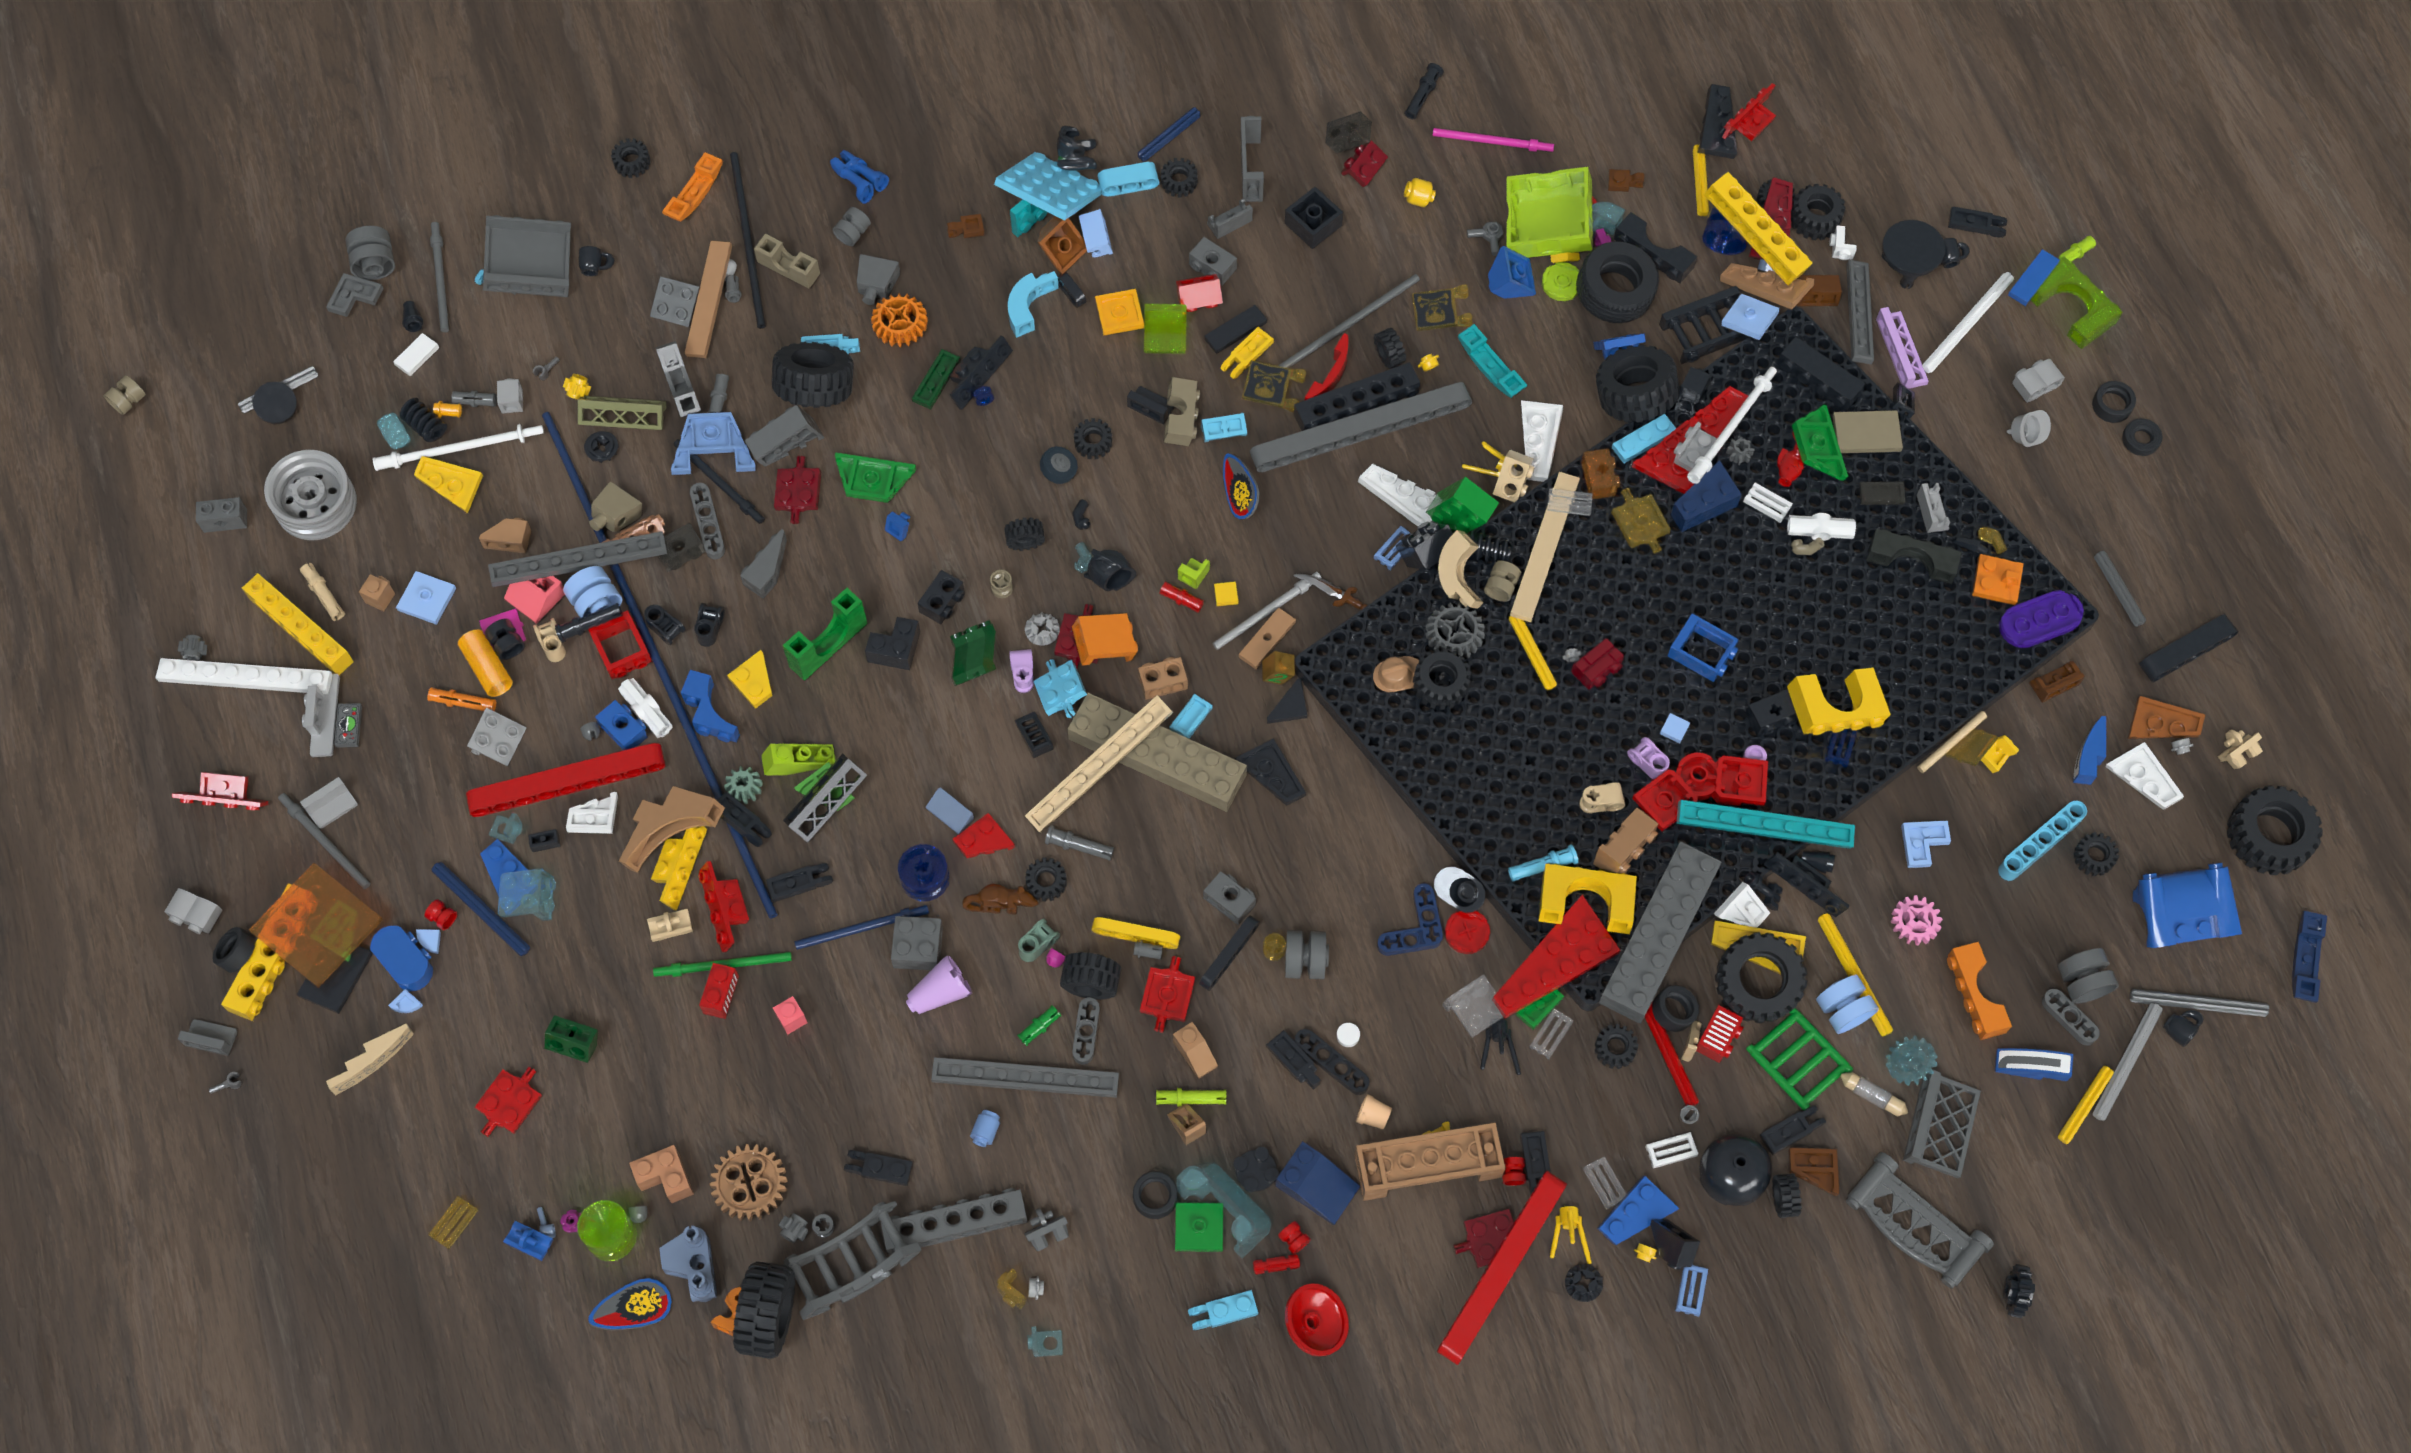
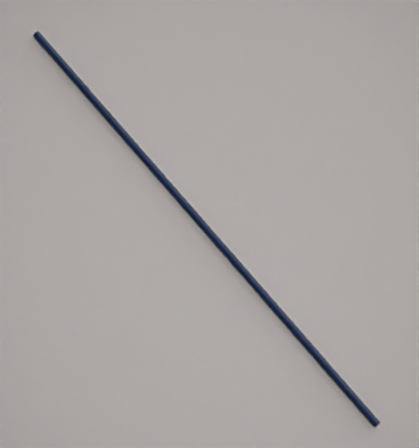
(705, 766)

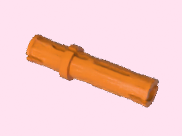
(437, 696)

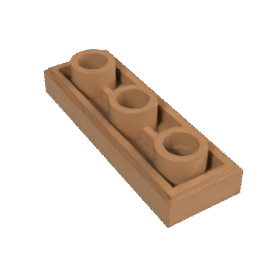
(1273, 629)

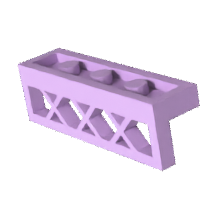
(1897, 350)

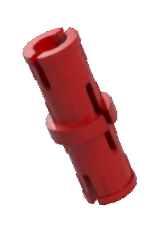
(1181, 597)

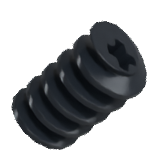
(422, 420)
(1491, 549)

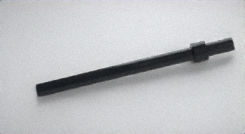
(745, 505)

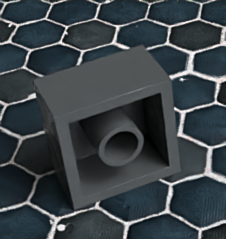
(916, 943)

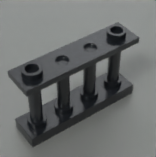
(1691, 313)

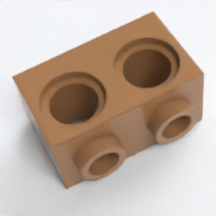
(1165, 683)

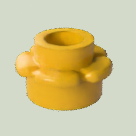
(1645, 1252)

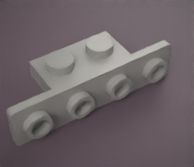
(321, 717)

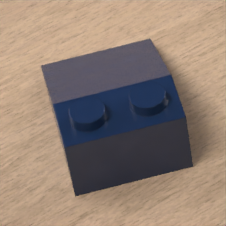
(1317, 1183)

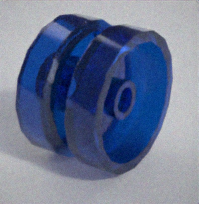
(1721, 235)
(923, 872)

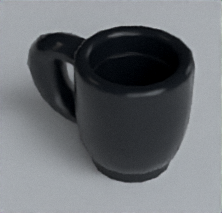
(1952, 252)
(590, 260)
(2181, 1028)

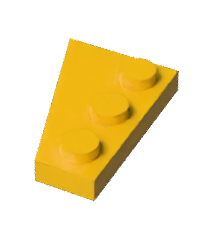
(450, 481)

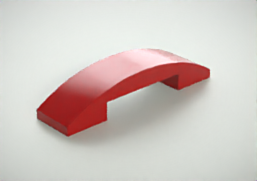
(1336, 372)

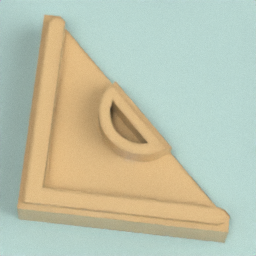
(1693, 1037)

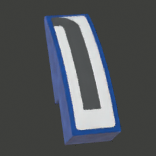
(2091, 754)
(2034, 1063)

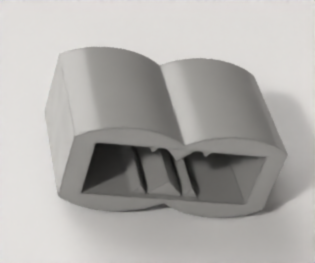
(2038, 380)
(192, 911)

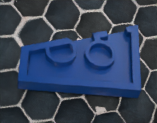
(499, 861)
(1636, 1211)

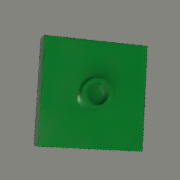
(1199, 1227)

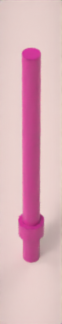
(1532, 145)

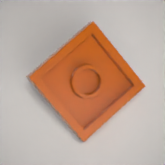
(1997, 579)

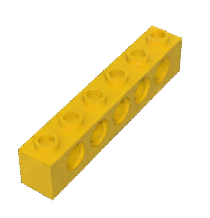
(1758, 228)
(297, 624)
(247, 980)

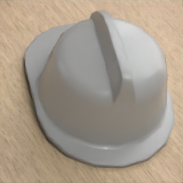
(2030, 428)

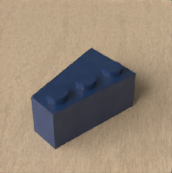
(1706, 499)

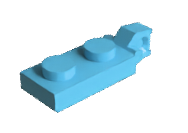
(837, 340)

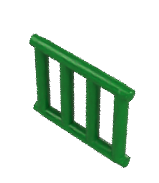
(1787, 1085)

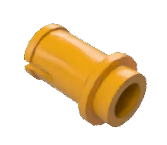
(445, 409)

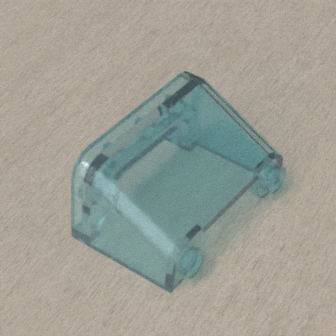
(1251, 1221)

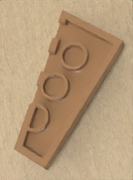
(1766, 284)

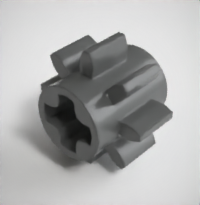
(1740, 451)
(192, 648)
(793, 1228)

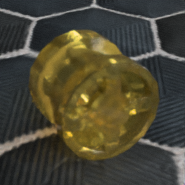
(1274, 941)

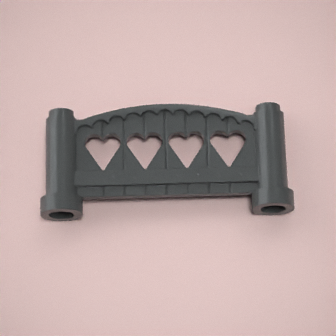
(1963, 1249)

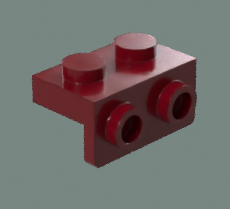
(1364, 163)

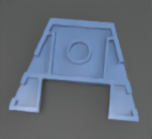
(711, 434)

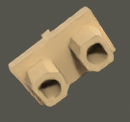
(2239, 745)
(669, 925)

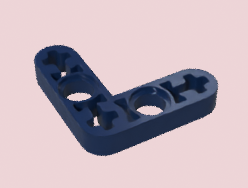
(1420, 933)

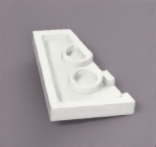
(2146, 775)

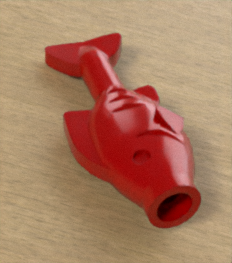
(1789, 465)

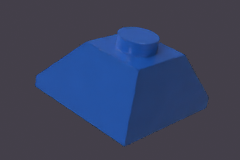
(1511, 275)

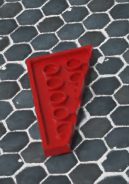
(1714, 418)
(1559, 958)

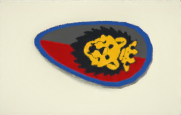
(1240, 487)
(632, 1306)

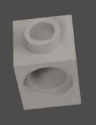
(510, 395)

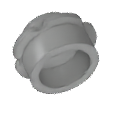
(2181, 746)
(1035, 1287)

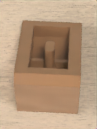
(1187, 1123)

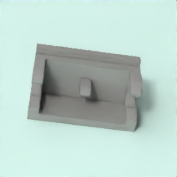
(1932, 508)

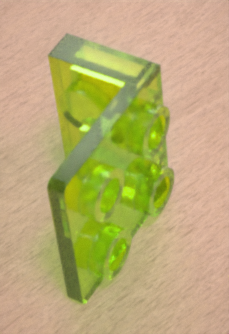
(1165, 328)

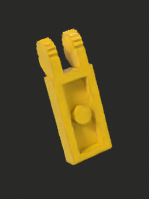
(1246, 351)

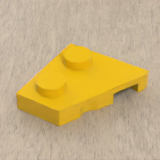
(752, 680)

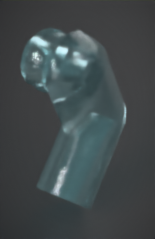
(1085, 557)

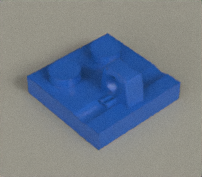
(1611, 345)

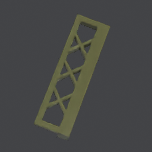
(621, 404)

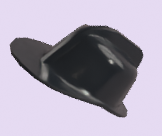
(1459, 889)

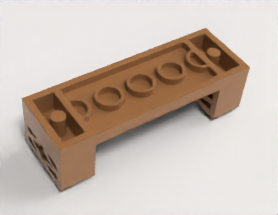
(1429, 1159)

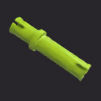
(1190, 1097)

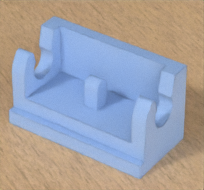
(1095, 233)

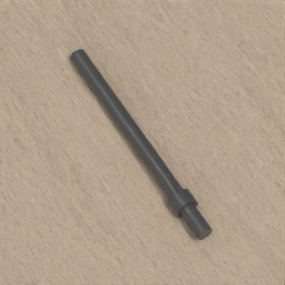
(436, 243)
(297, 812)

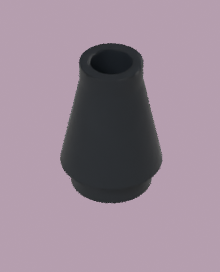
(412, 319)
(1819, 860)

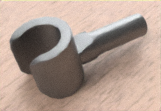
(537, 369)
(227, 1083)

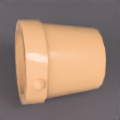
(1373, 1112)

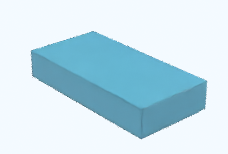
(1191, 716)

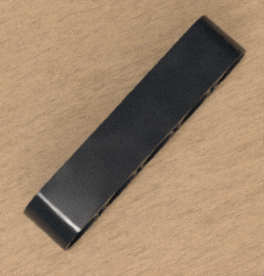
(2188, 648)

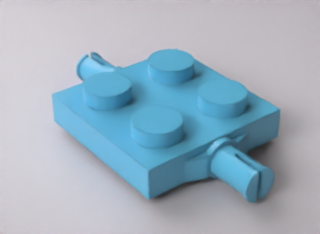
(1060, 688)

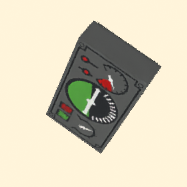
(348, 725)

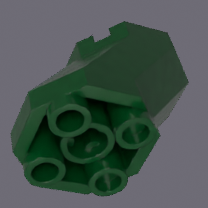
(973, 652)

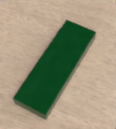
(936, 379)

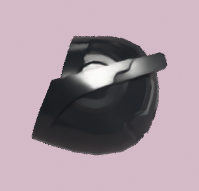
(1109, 570)

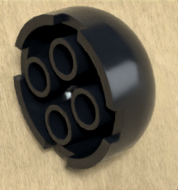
(1727, 1180)

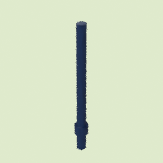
(861, 927)

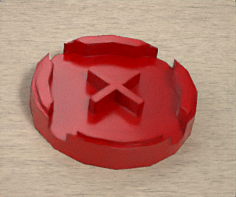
(1467, 932)

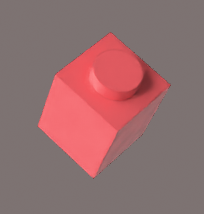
(790, 1015)

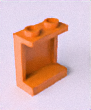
(1104, 637)

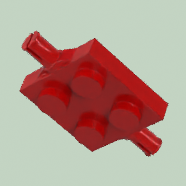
(1167, 994)
(508, 1101)

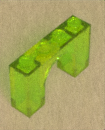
(2101, 311)

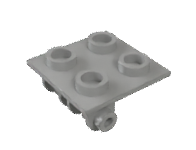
(496, 737)

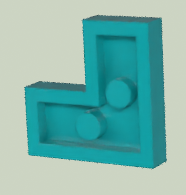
(1025, 216)

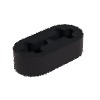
(1071, 290)

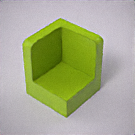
(1193, 572)

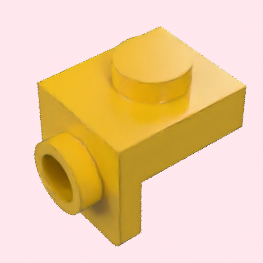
(1999, 753)

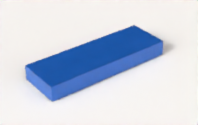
(2033, 277)

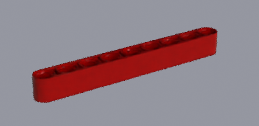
(565, 780)
(1501, 1267)

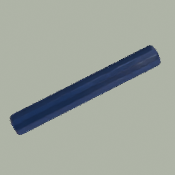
(1168, 134)

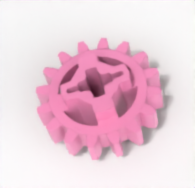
(1916, 910)

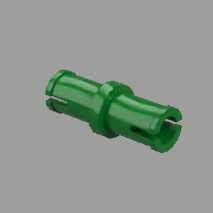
(1039, 1025)

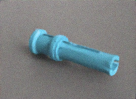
(1537, 866)

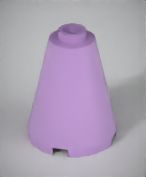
(939, 987)

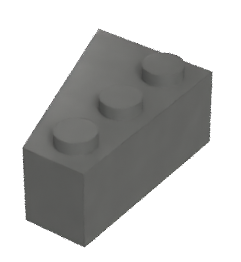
(782, 435)

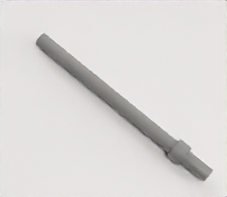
(1300, 588)

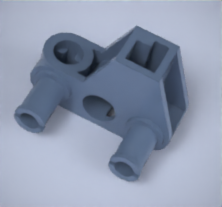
(684, 1255)

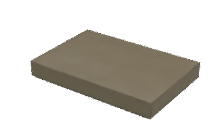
(1868, 431)

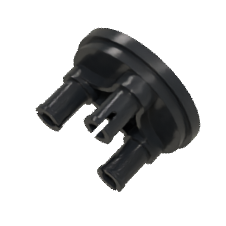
(1912, 249)

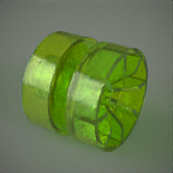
(606, 1230)

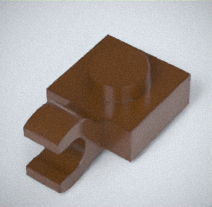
(1621, 180)
(970, 226)

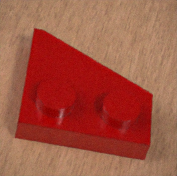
(982, 838)

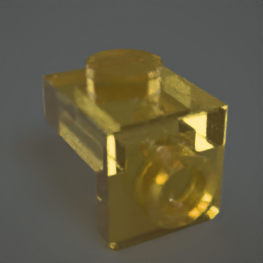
(1011, 1295)

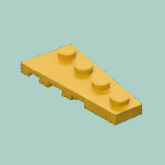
(1726, 934)

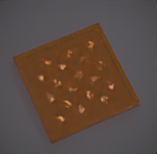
(315, 925)

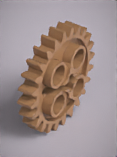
(729, 1189)

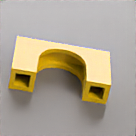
(1819, 716)
(1614, 888)

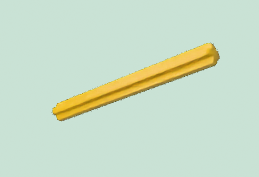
(1851, 968)

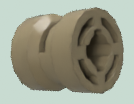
(998, 580)

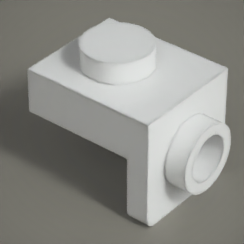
(1839, 248)

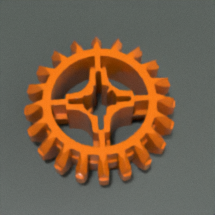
(900, 326)

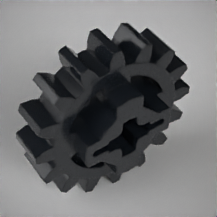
(2018, 1291)

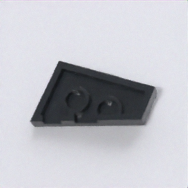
(1273, 771)

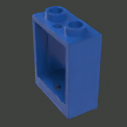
(1713, 634)

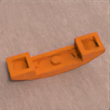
(696, 188)

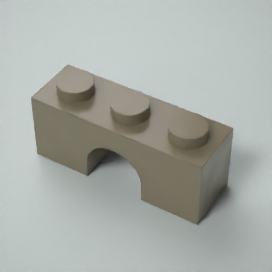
(773, 255)
(1182, 395)

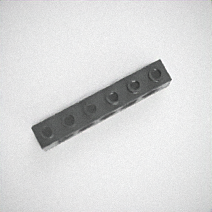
(967, 1226)

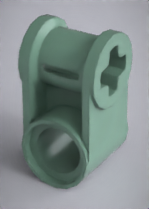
(1039, 937)

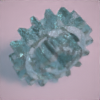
(1911, 1060)

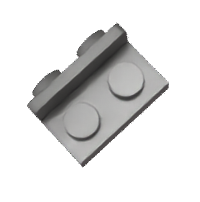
(1695, 445)

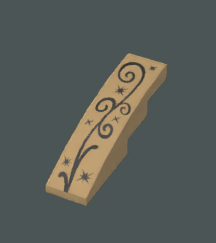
(377, 1053)

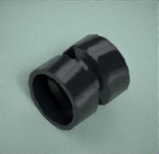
(505, 639)

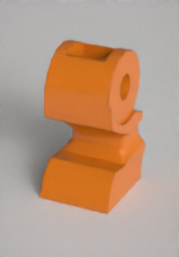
(727, 1324)

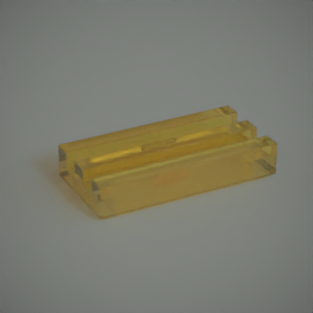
(445, 1218)

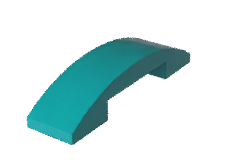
(1489, 363)

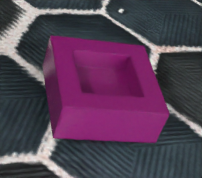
(1601, 237)

